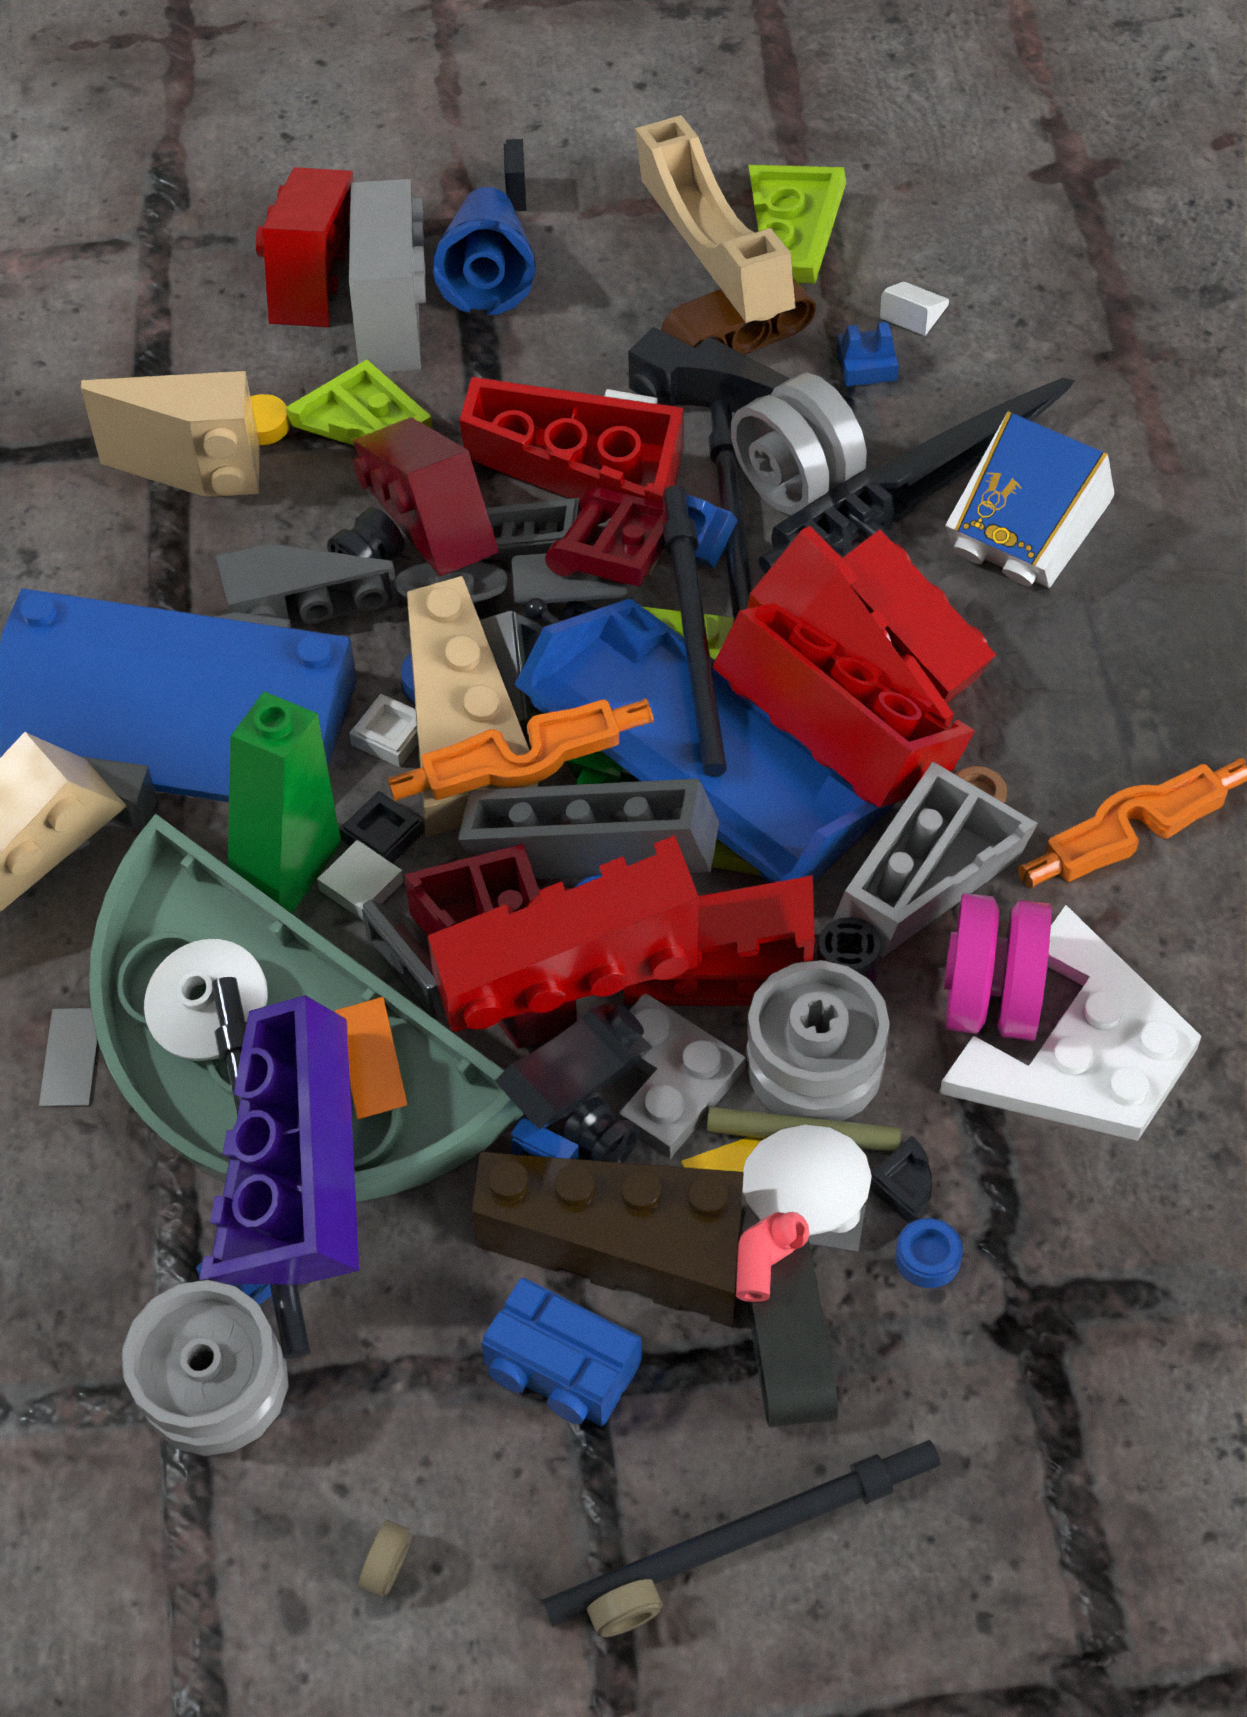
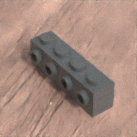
(582, 826)

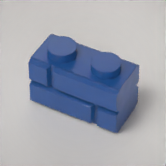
(560, 1353)

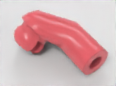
(763, 1247)

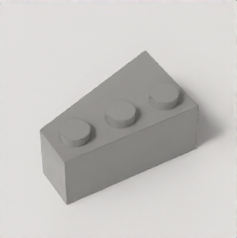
(935, 849)

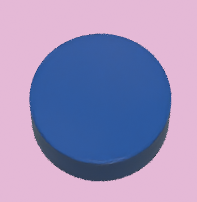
(928, 1253)

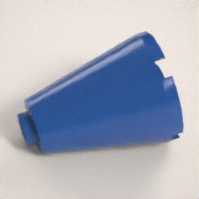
(484, 255)

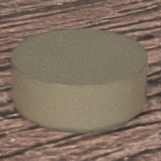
(385, 1558)
(625, 1608)

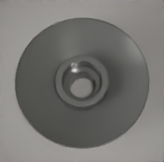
(480, 578)

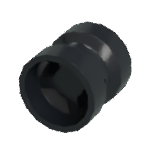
(372, 537)
(851, 944)

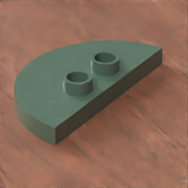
(181, 894)

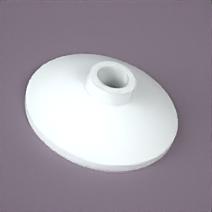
(188, 1025)

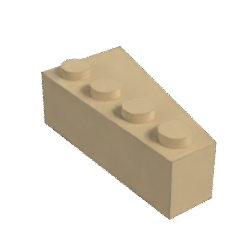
(454, 686)
(46, 811)

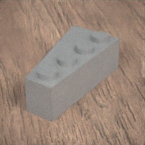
(387, 273)

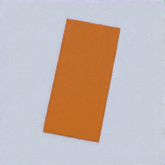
(372, 1059)

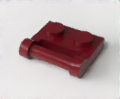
(624, 547)

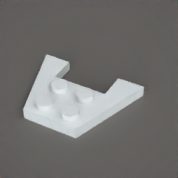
(1105, 1058)

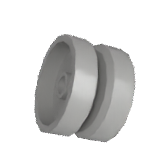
(798, 442)
(817, 1041)
(205, 1367)

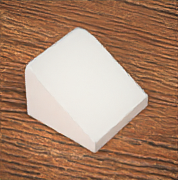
(911, 307)

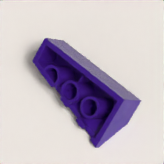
(290, 1154)

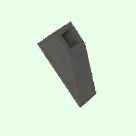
(304, 583)

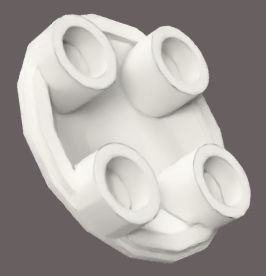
(810, 1174)

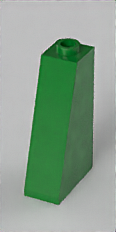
(280, 801)

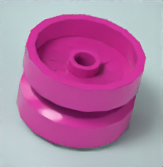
(997, 966)

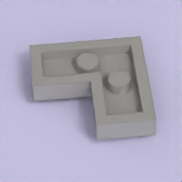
(687, 1076)

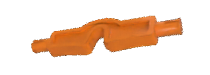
(488, 760)
(1109, 834)

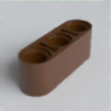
(717, 318)

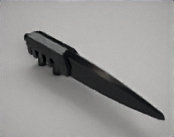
(891, 491)

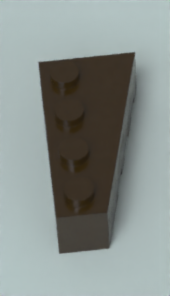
(618, 1223)

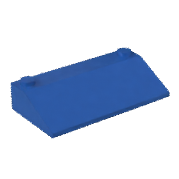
(159, 684)
(772, 800)

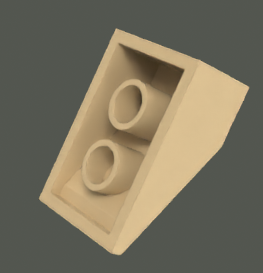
(178, 430)

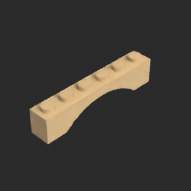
(746, 265)

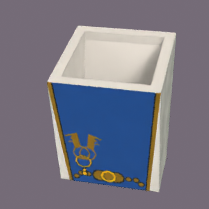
(1030, 501)

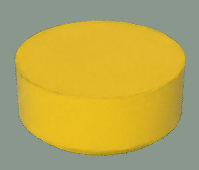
(269, 418)

